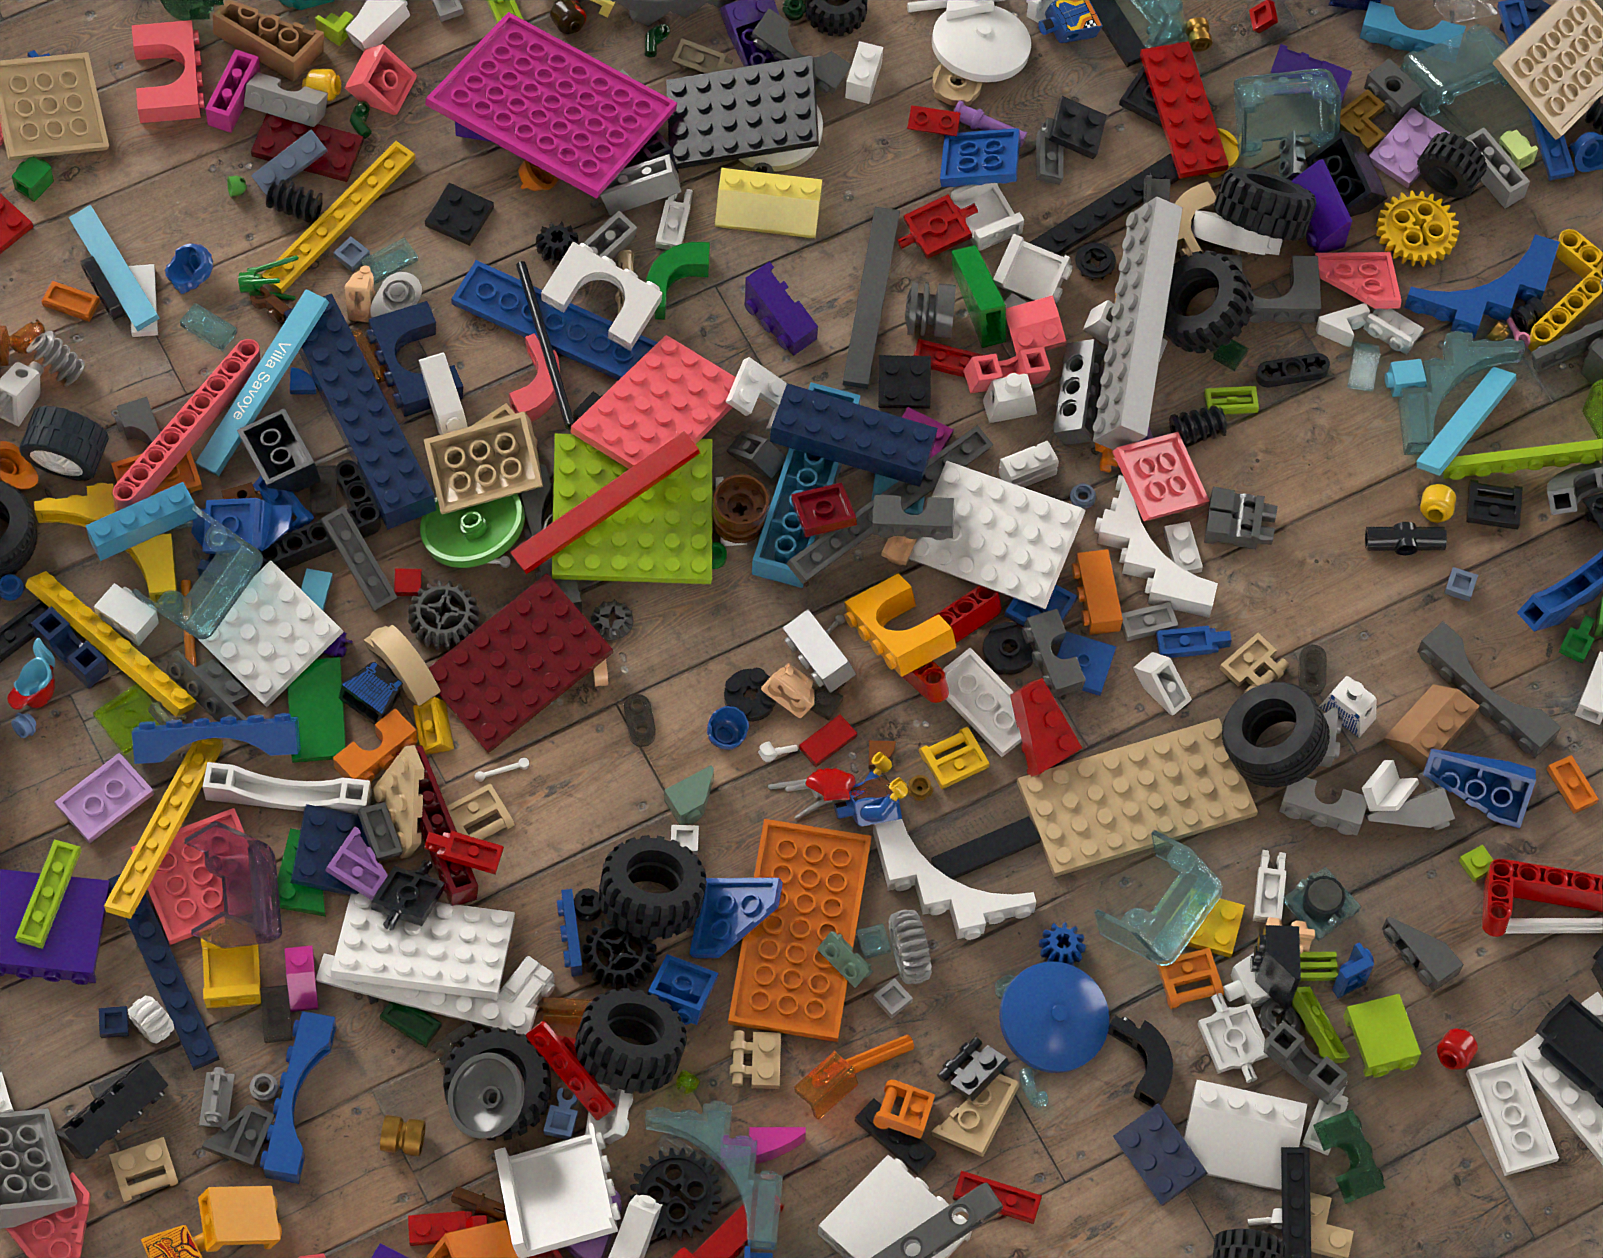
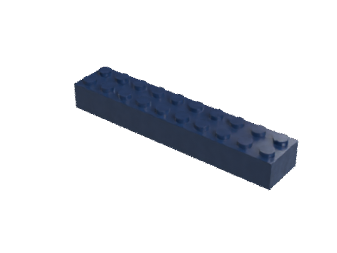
(365, 419)

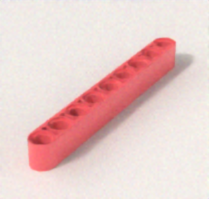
(198, 414)

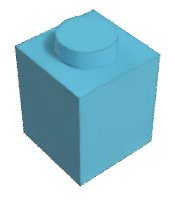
(1404, 374)

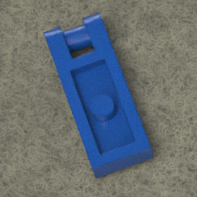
(284, 497)

